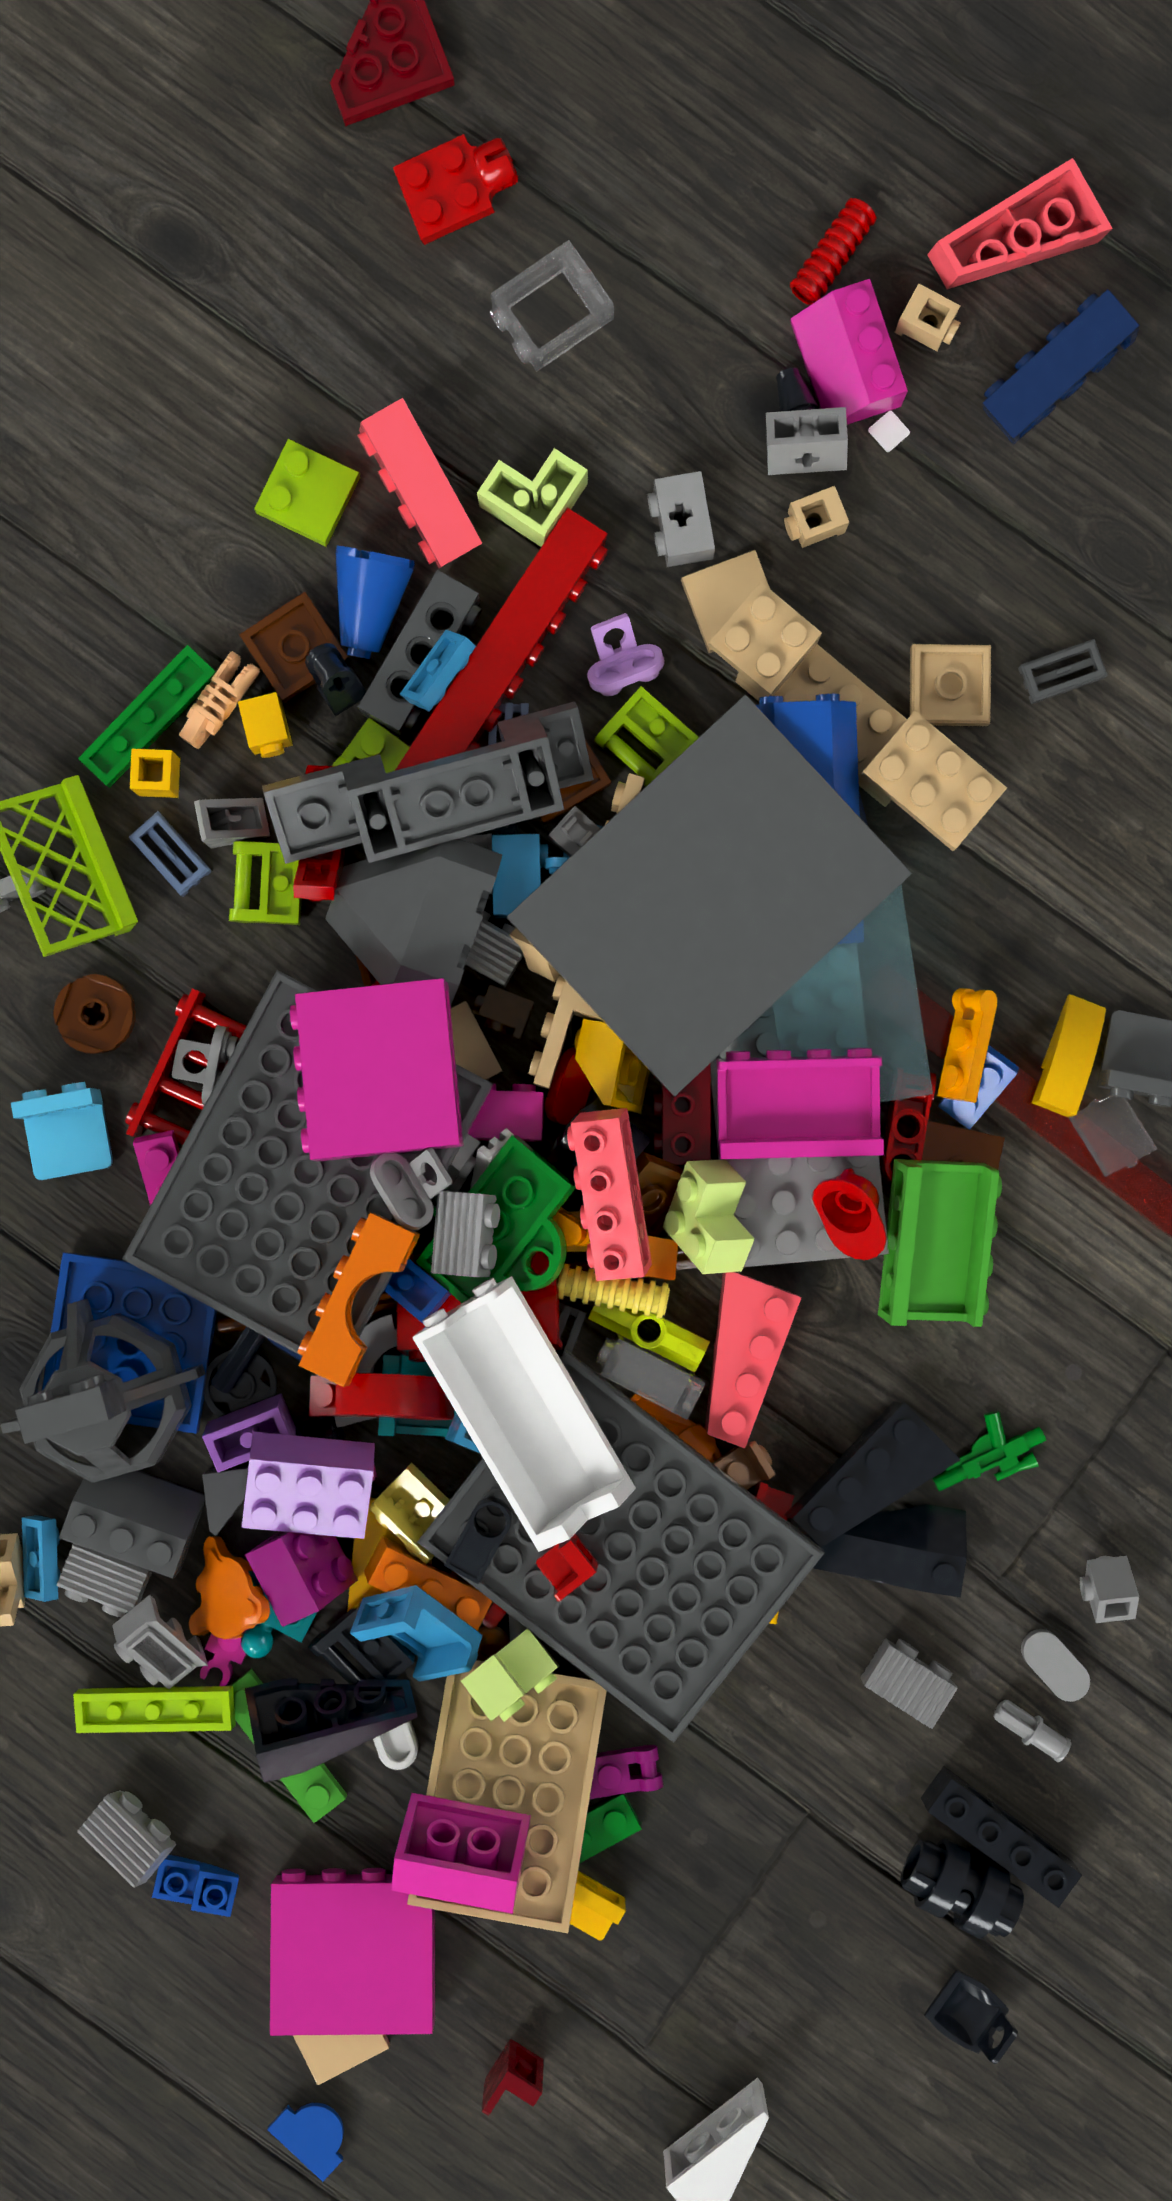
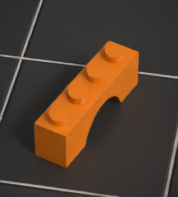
(335, 1346)

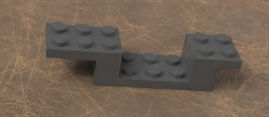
(435, 798)

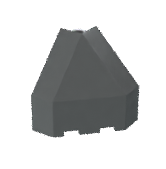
(415, 911)

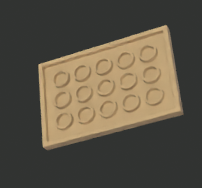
(531, 1766)

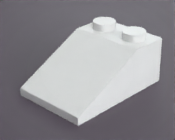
(714, 2153)

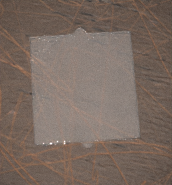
(1112, 1134)

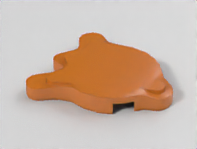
(227, 1595)

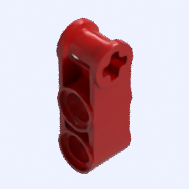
(912, 1147)

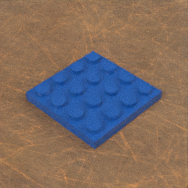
(123, 1288)

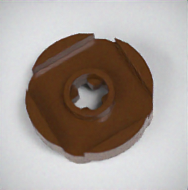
(74, 1024)

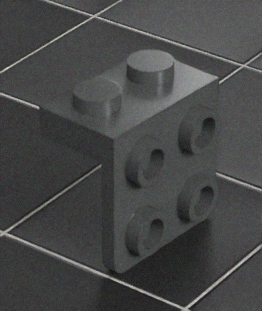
(1138, 1058)

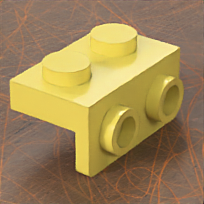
(409, 1509)

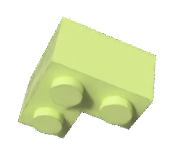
(533, 505)
(704, 1218)
(510, 1675)

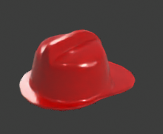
(851, 1214)

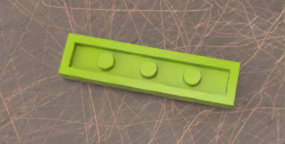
(154, 1709)

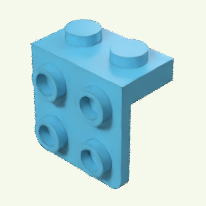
(65, 1131)

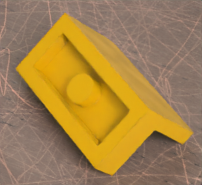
(595, 1907)

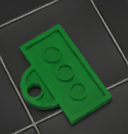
(528, 1199)

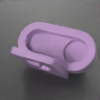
(625, 664)

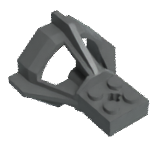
(89, 1406)

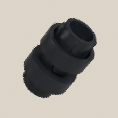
(977, 1894)

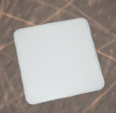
(889, 431)

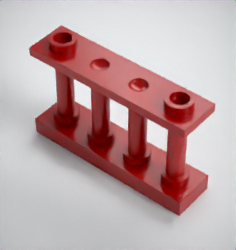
(140, 1114)

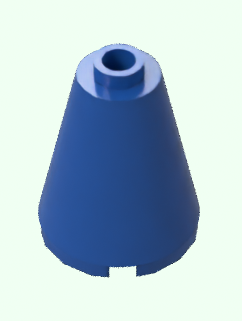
(368, 597)

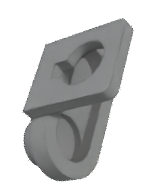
(217, 1055)
(405, 1187)

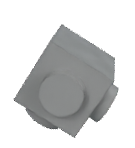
(1110, 1589)

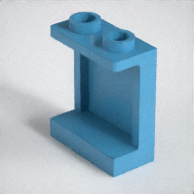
(422, 1625)

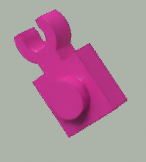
(225, 1652)

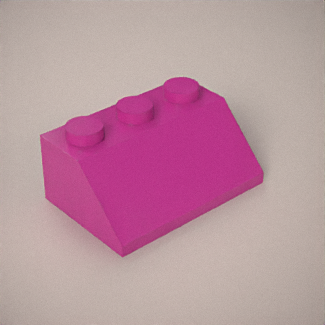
(850, 353)
(460, 1853)

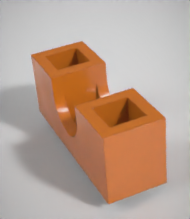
(396, 1568)

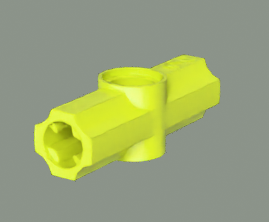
(673, 1342)

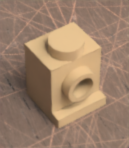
(933, 307)
(823, 506)

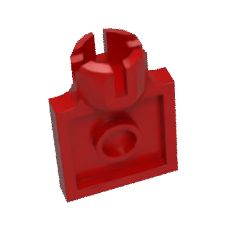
(454, 184)

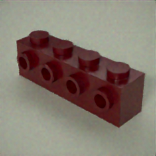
(685, 1121)

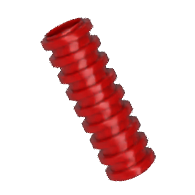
(833, 251)

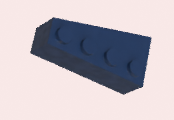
(1060, 365)

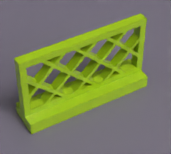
(95, 860)

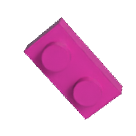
(155, 1158)

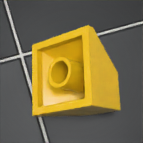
(611, 1066)

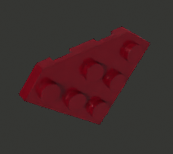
(390, 61)

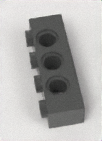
(441, 597)

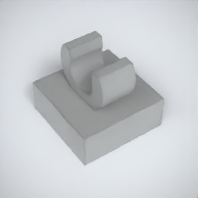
(573, 831)

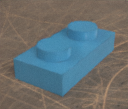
(437, 670)
(40, 1565)

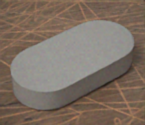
(1055, 1665)

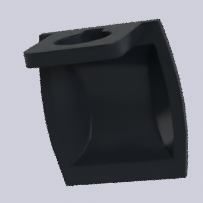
(971, 2015)

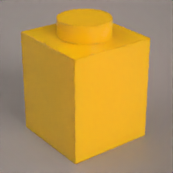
(265, 725)
(155, 773)

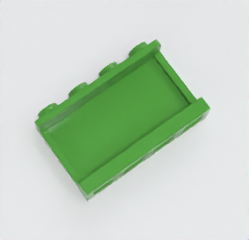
(939, 1241)

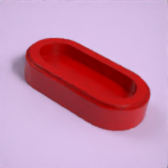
(568, 1090)

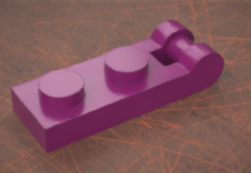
(613, 1775)

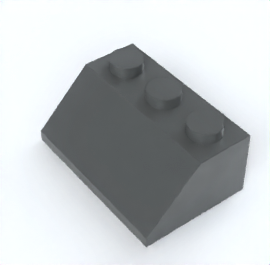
(135, 1520)

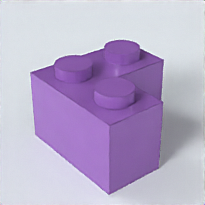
(231, 1435)

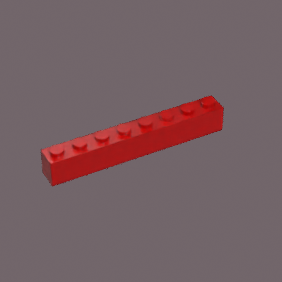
(511, 641)

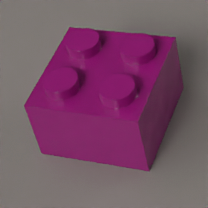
(300, 1573)

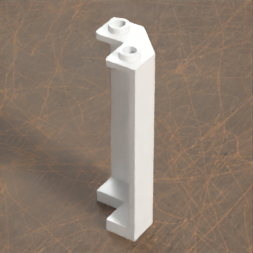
(523, 1412)

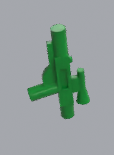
(993, 1451)

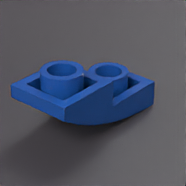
(196, 1883)

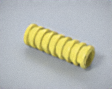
(617, 1292)

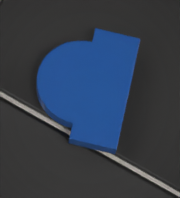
(312, 2136)

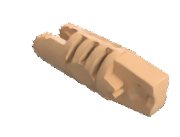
(217, 700)

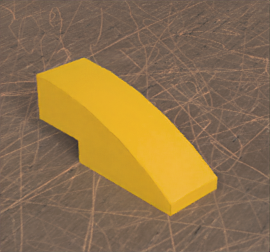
(1070, 1057)

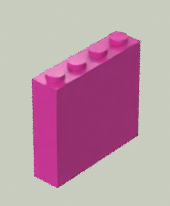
(377, 1070)
(349, 1956)

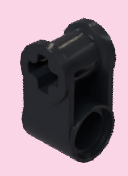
(334, 678)

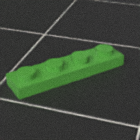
(314, 1789)

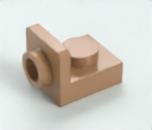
(746, 1464)

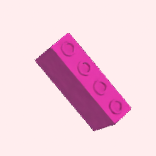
(799, 1104)

